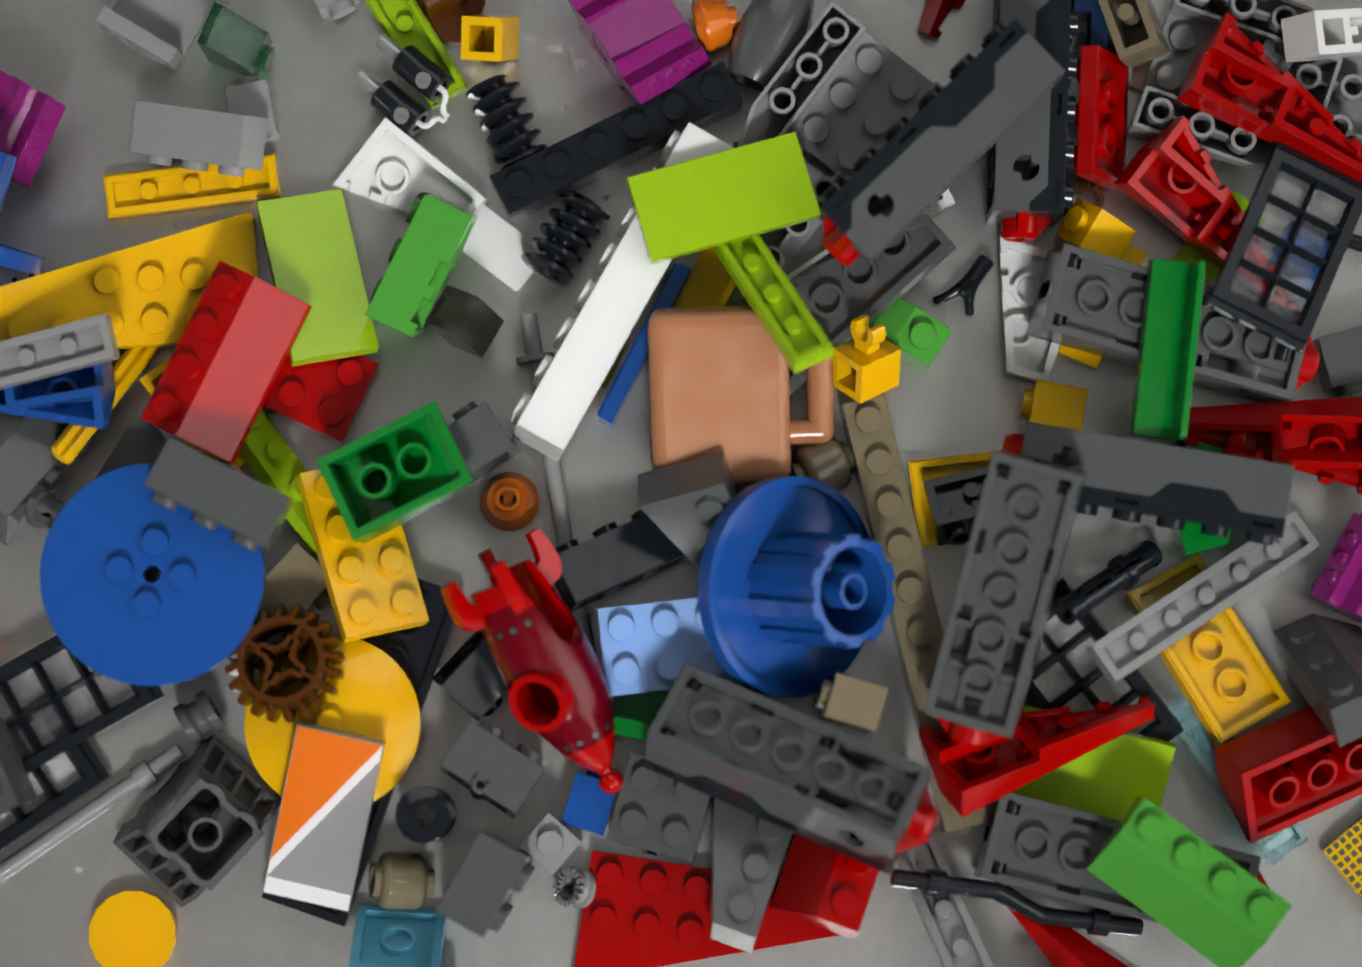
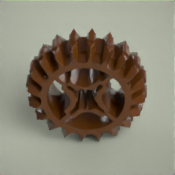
(278, 678)

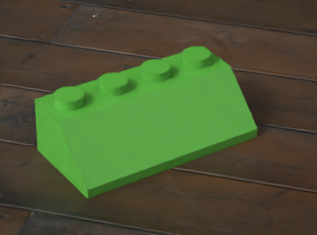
(1188, 886)

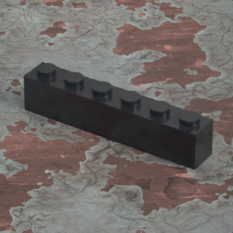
(615, 142)

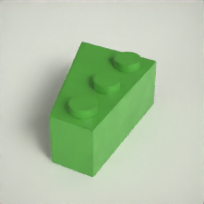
(421, 264)

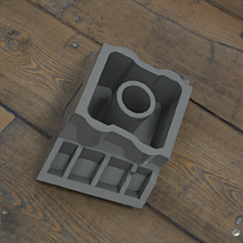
(199, 822)

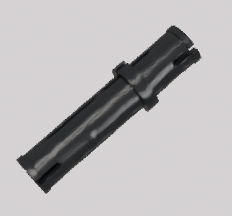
(1108, 582)

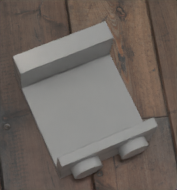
(157, 27)

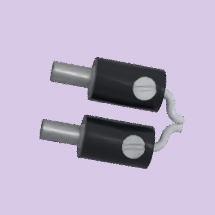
(418, 72)

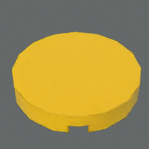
(133, 931)

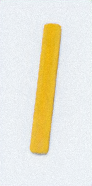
(125, 373)

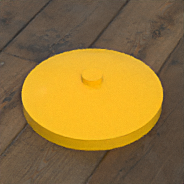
(371, 701)

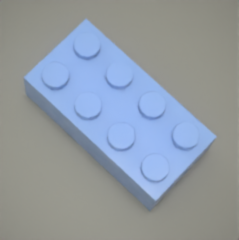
(651, 643)

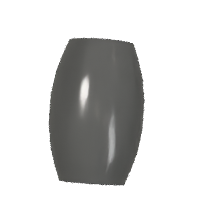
(767, 38)

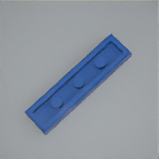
(638, 352)

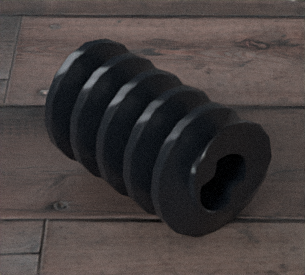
(504, 120)
(564, 237)
(415, 828)

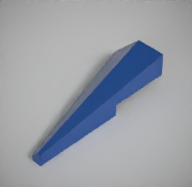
(73, 397)

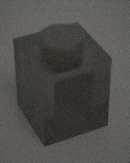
(464, 321)

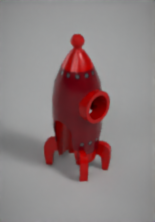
(543, 657)

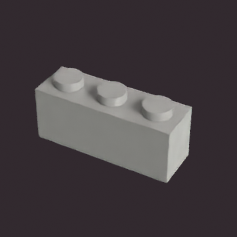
(198, 138)

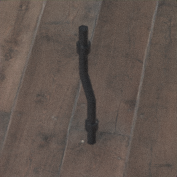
(938, 883)

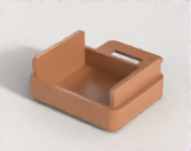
(726, 390)

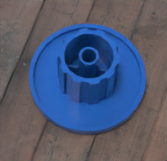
(791, 586)
(104, 594)

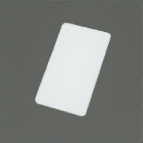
(499, 248)

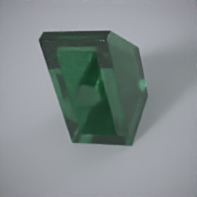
(235, 42)

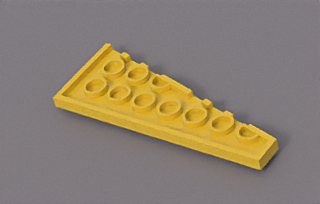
(142, 287)

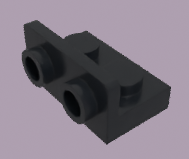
(955, 504)

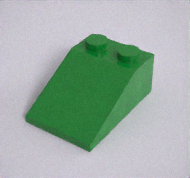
(395, 473)

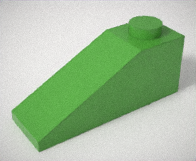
(914, 332)

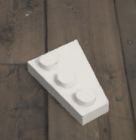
(399, 170)
(1020, 277)

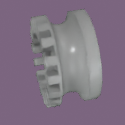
(565, 883)

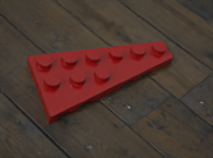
(661, 916)

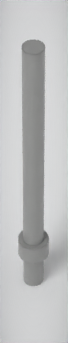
(142, 776)

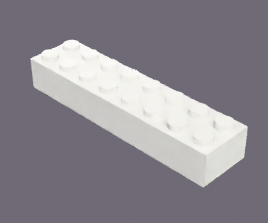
(605, 321)

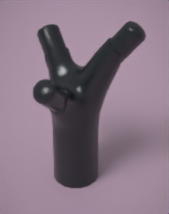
(968, 284)

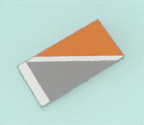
(324, 816)

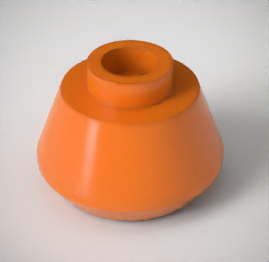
(714, 23)
(507, 515)

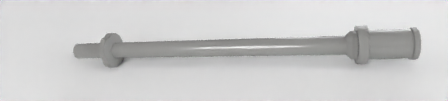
(553, 469)

